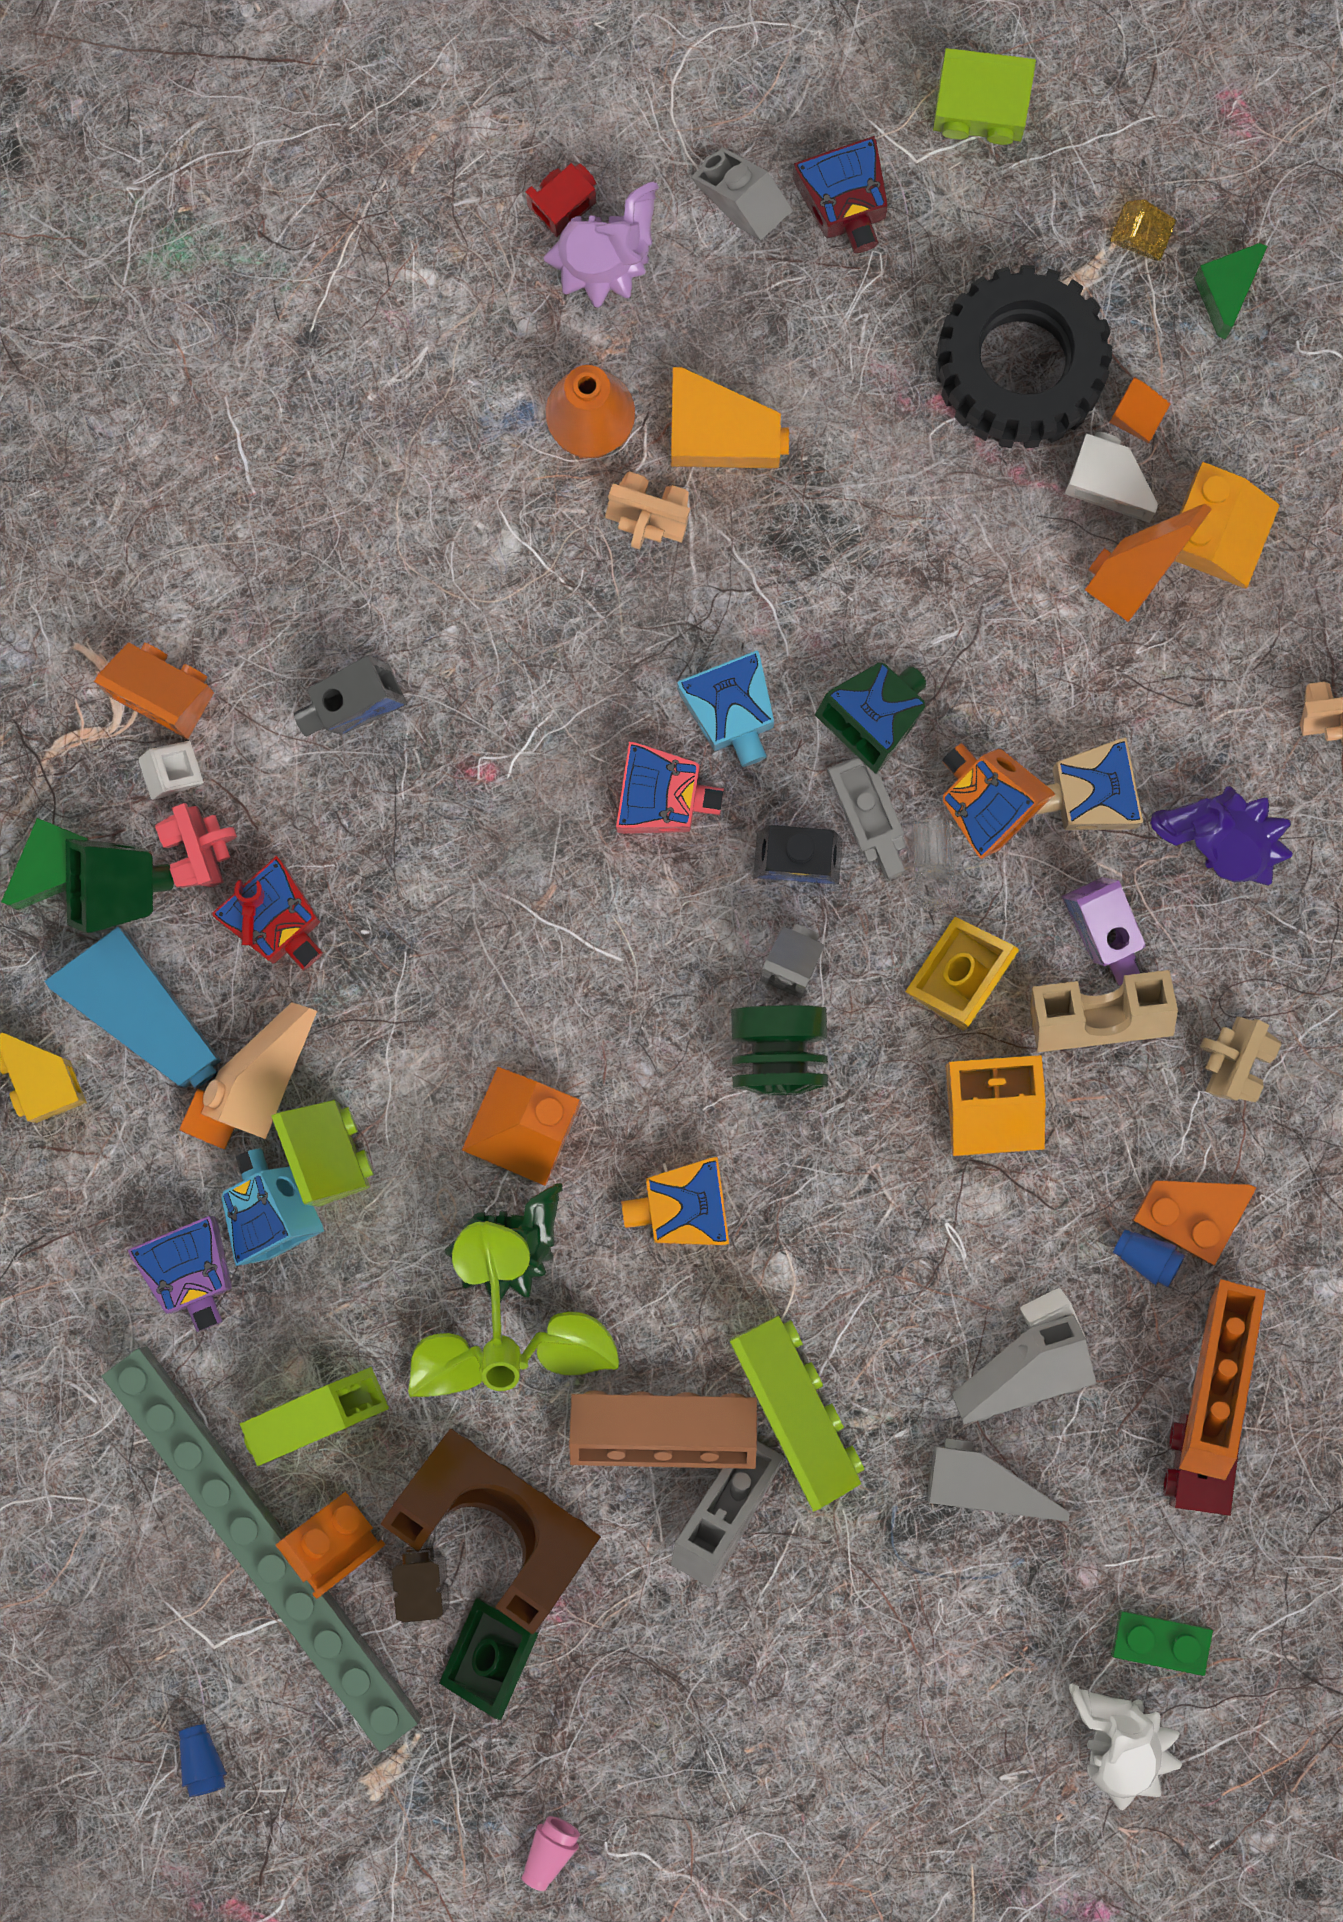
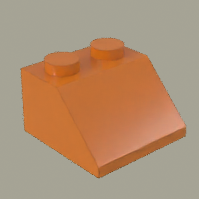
(156, 688)

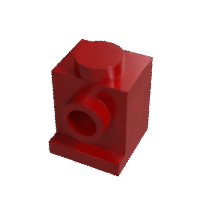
(562, 196)

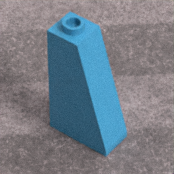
(131, 1002)

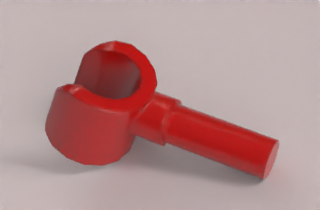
(248, 910)

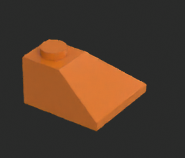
(522, 1125)

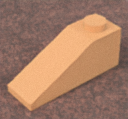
(256, 1078)

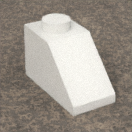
(1111, 478)

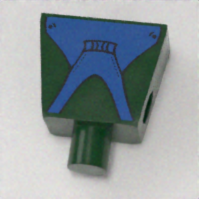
(874, 711)

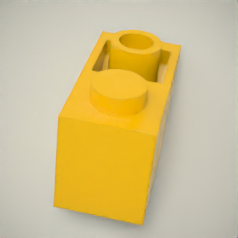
(41, 1080)

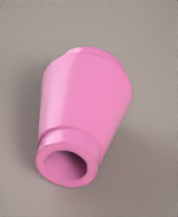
(550, 1851)

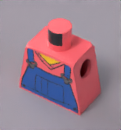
(662, 793)

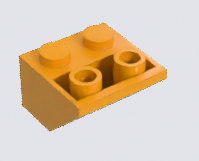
(996, 1105)

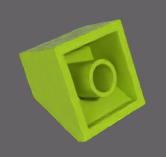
(983, 96)

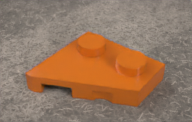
(1194, 1214)

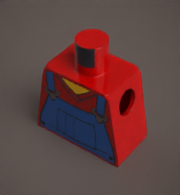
(280, 920)

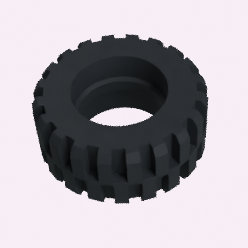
(1032, 300)

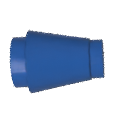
(1150, 1257)
(200, 1762)

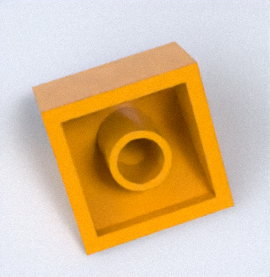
(1235, 528)

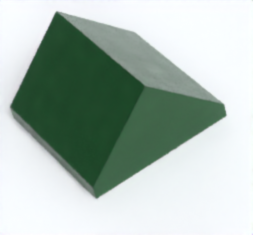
(488, 1659)

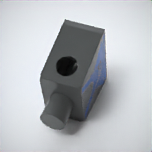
(367, 694)

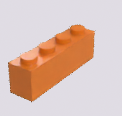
(1222, 1380)

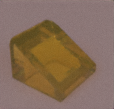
(1143, 229)

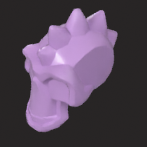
(606, 254)

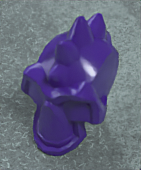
(1230, 833)

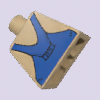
(1096, 790)

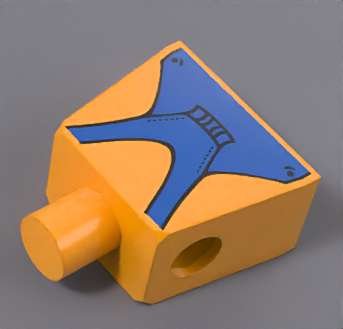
(682, 1206)

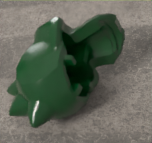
(537, 1230)

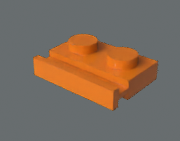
(330, 1544)

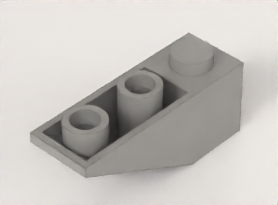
(1034, 1367)

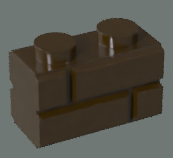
(420, 1585)

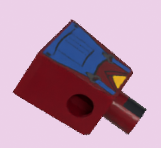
(845, 191)

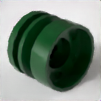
(779, 1048)

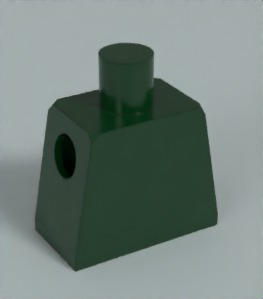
(110, 883)

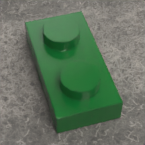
(1162, 1642)

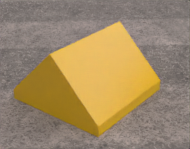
(961, 972)

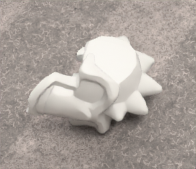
(1126, 1747)

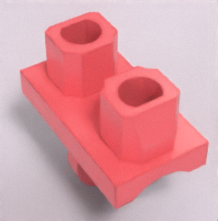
(188, 828)

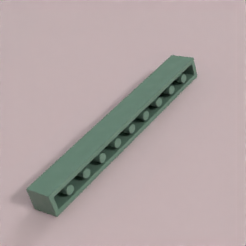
(252, 1538)

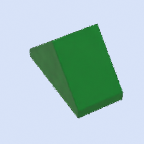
(1226, 283)

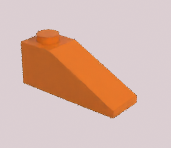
(1140, 561)

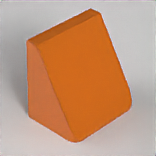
(1140, 411)
(204, 1126)

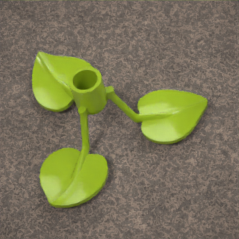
(447, 1365)

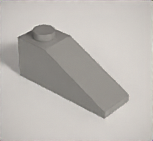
(792, 960)
(977, 1482)
(723, 1517)

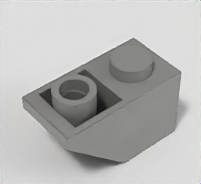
(742, 192)

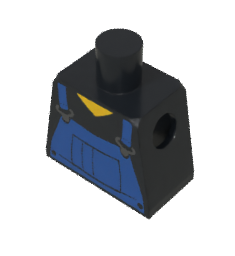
(798, 854)

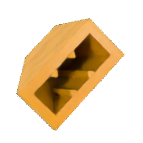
(722, 427)

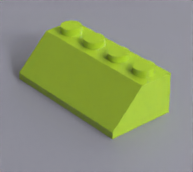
(796, 1412)

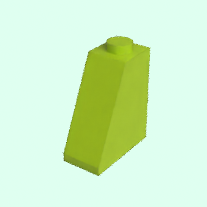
(313, 1416)

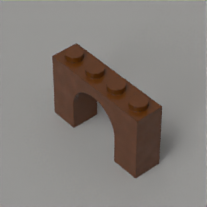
(550, 1537)

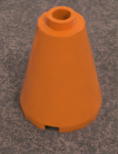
(590, 412)

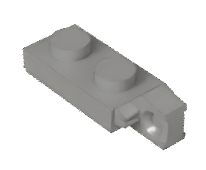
(869, 814)

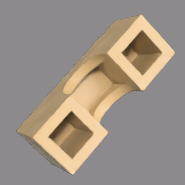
(1135, 1011)

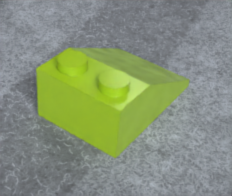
(323, 1152)

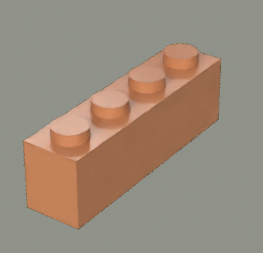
(663, 1430)

